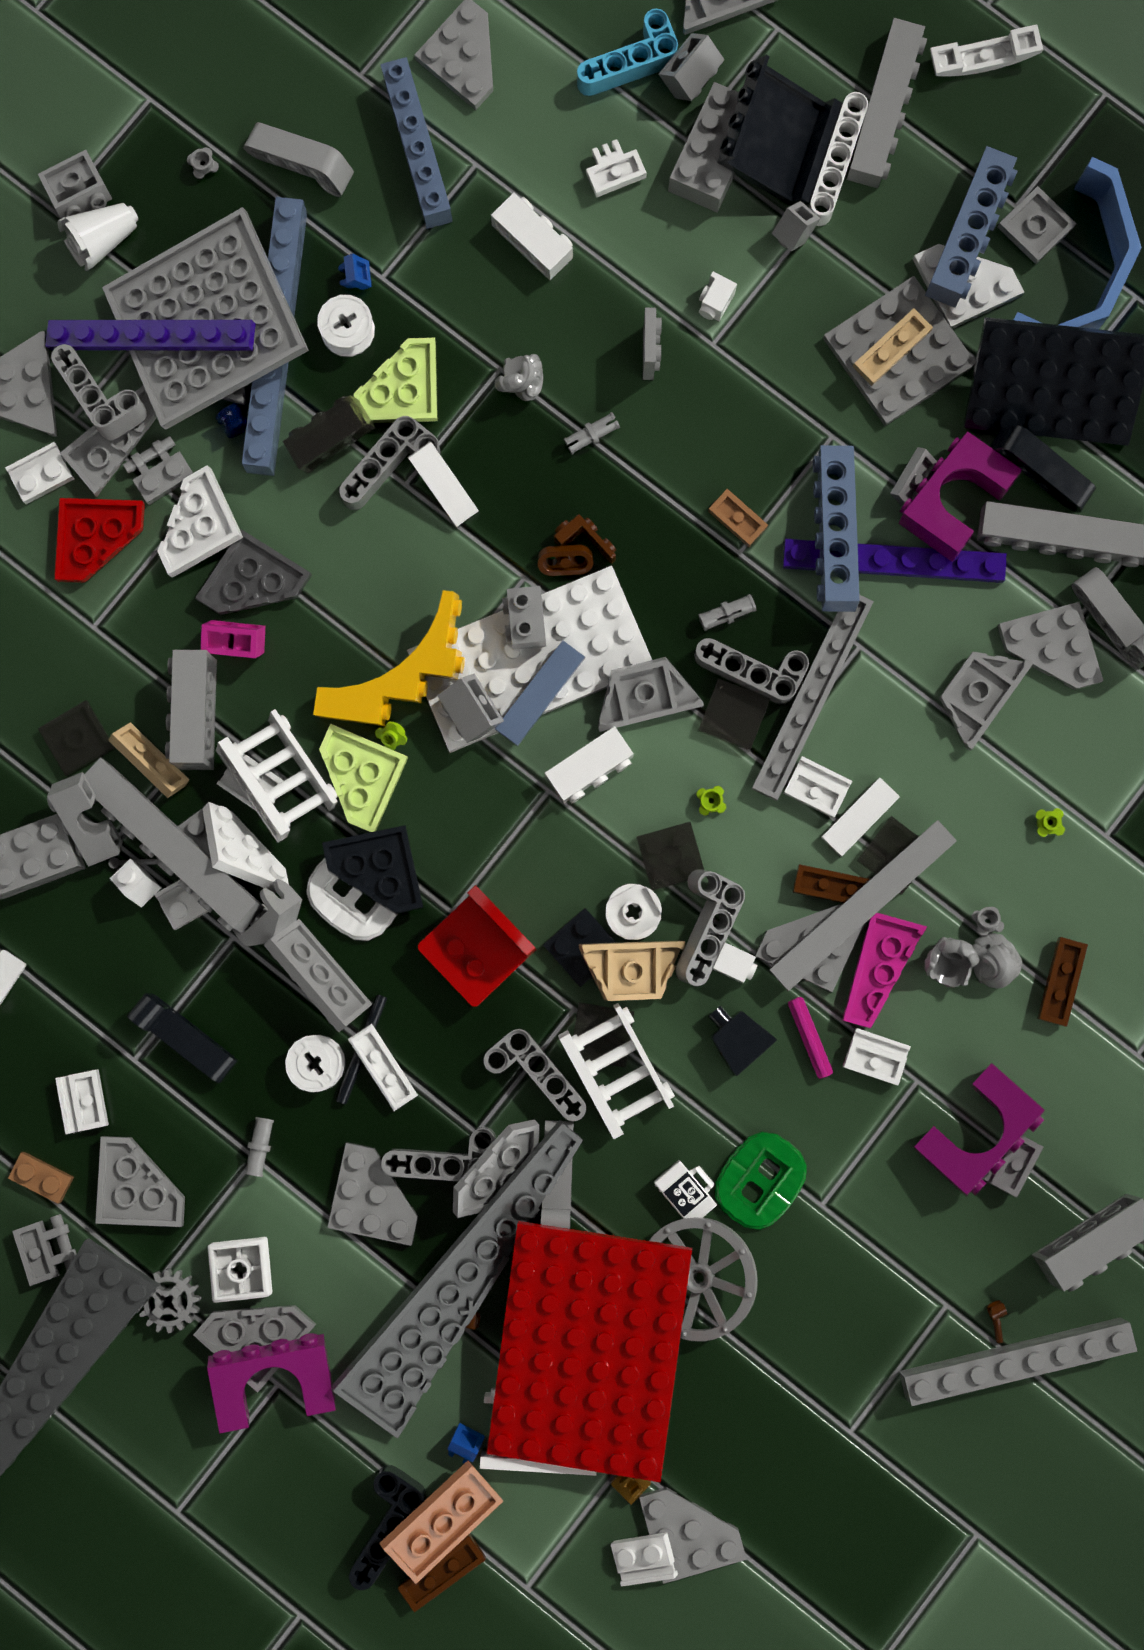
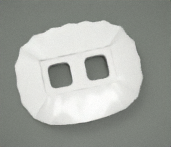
(341, 911)

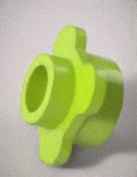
(392, 735)
(704, 796)
(1042, 822)

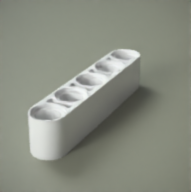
(842, 147)

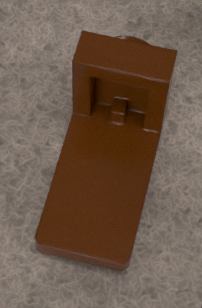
(568, 531)

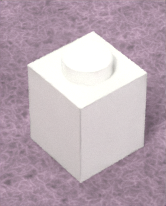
(135, 883)
(735, 963)

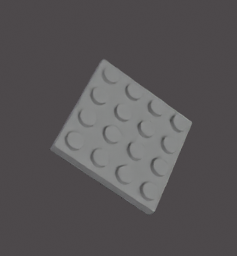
(921, 372)

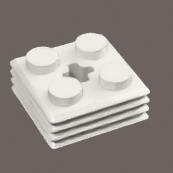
(226, 1283)

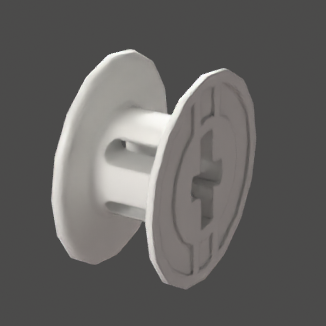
(356, 314)
(299, 1063)

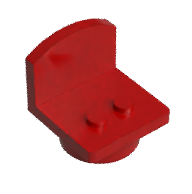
(476, 947)

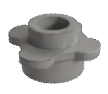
(202, 155)
(991, 914)

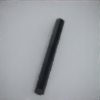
(356, 1062)

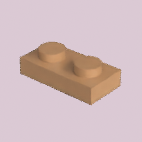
(738, 518)
(40, 1177)

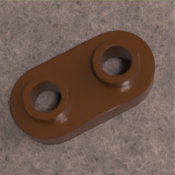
(565, 560)

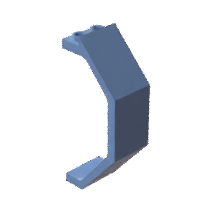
(1106, 188)

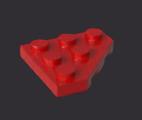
(93, 534)

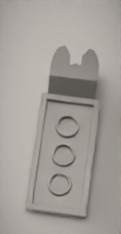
(304, 956)

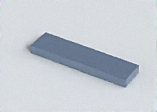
(540, 693)

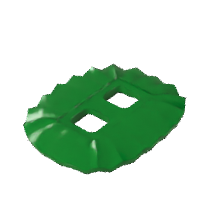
(777, 1193)

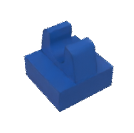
(356, 272)
(465, 1443)

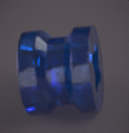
(232, 420)

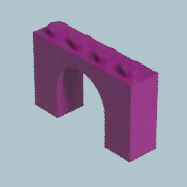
(970, 461)
(967, 1169)
(302, 1357)

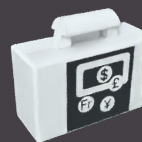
(685, 1191)

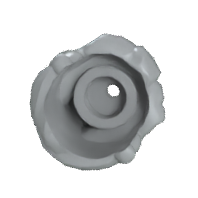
(521, 376)
(998, 961)
(951, 962)

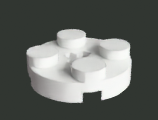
(629, 927)

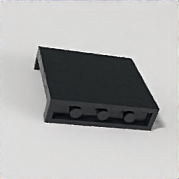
(778, 134)

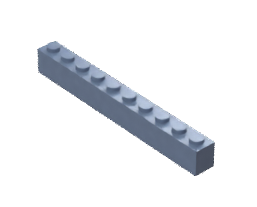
(269, 390)

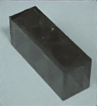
(328, 433)

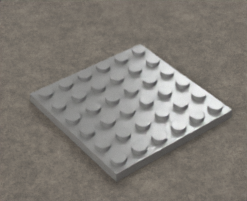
(207, 277)

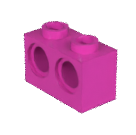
(233, 638)

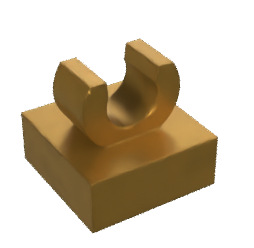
(630, 1487)

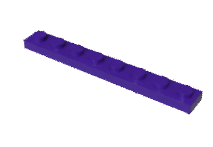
(152, 335)
(905, 561)

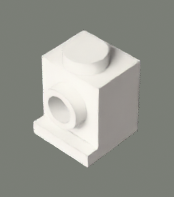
(716, 297)

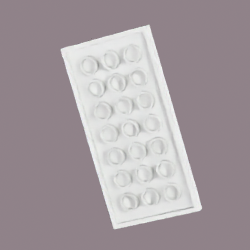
(584, 613)

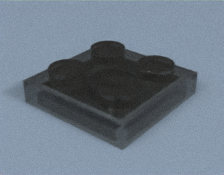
(669, 855)

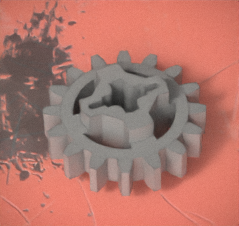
(178, 1307)

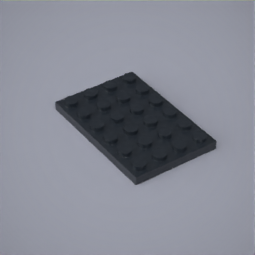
(1057, 381)

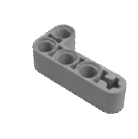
(300, 156)
(88, 391)
(384, 465)
(1112, 615)
(749, 665)
(704, 927)
(540, 1078)
(437, 1160)
(557, 1205)

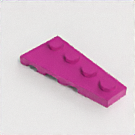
(882, 957)

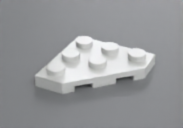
(990, 287)
(198, 524)
(238, 850)

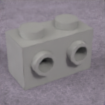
(691, 67)
(525, 616)
(470, 708)

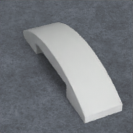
(988, 54)

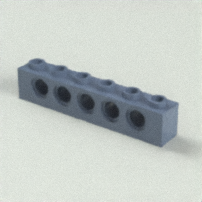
(416, 143)
(993, 167)
(840, 462)

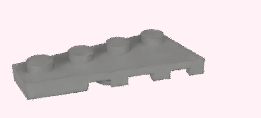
(99, 458)

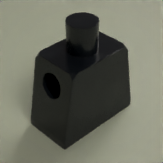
(739, 1039)

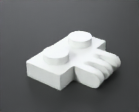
(614, 169)

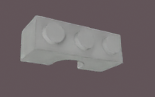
(92, 840)

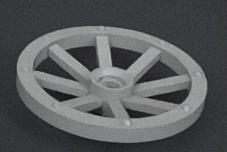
(697, 1287)

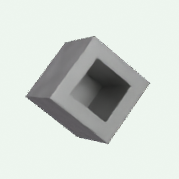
(795, 226)

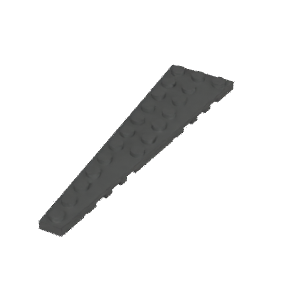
(72, 1333)
(415, 1340)

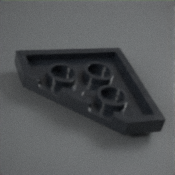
(378, 867)

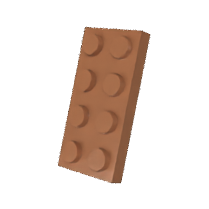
(441, 1522)

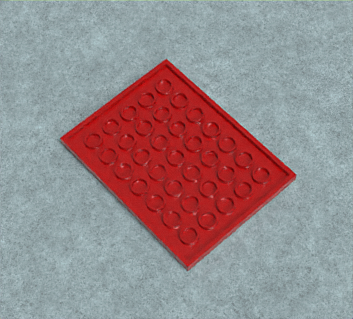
(589, 1351)

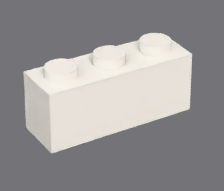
(532, 235)
(590, 766)

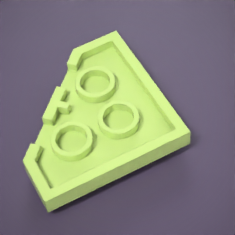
(403, 384)
(361, 775)

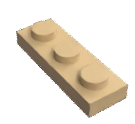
(892, 347)
(148, 760)

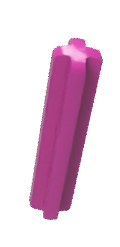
(810, 1037)

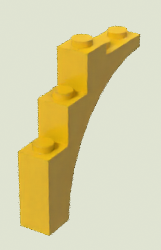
(406, 682)

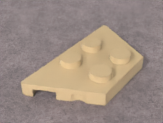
(631, 968)

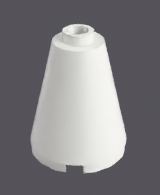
(97, 232)

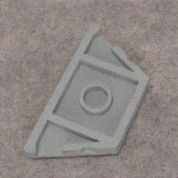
(709, 12)
(27, 386)
(645, 693)
(980, 693)

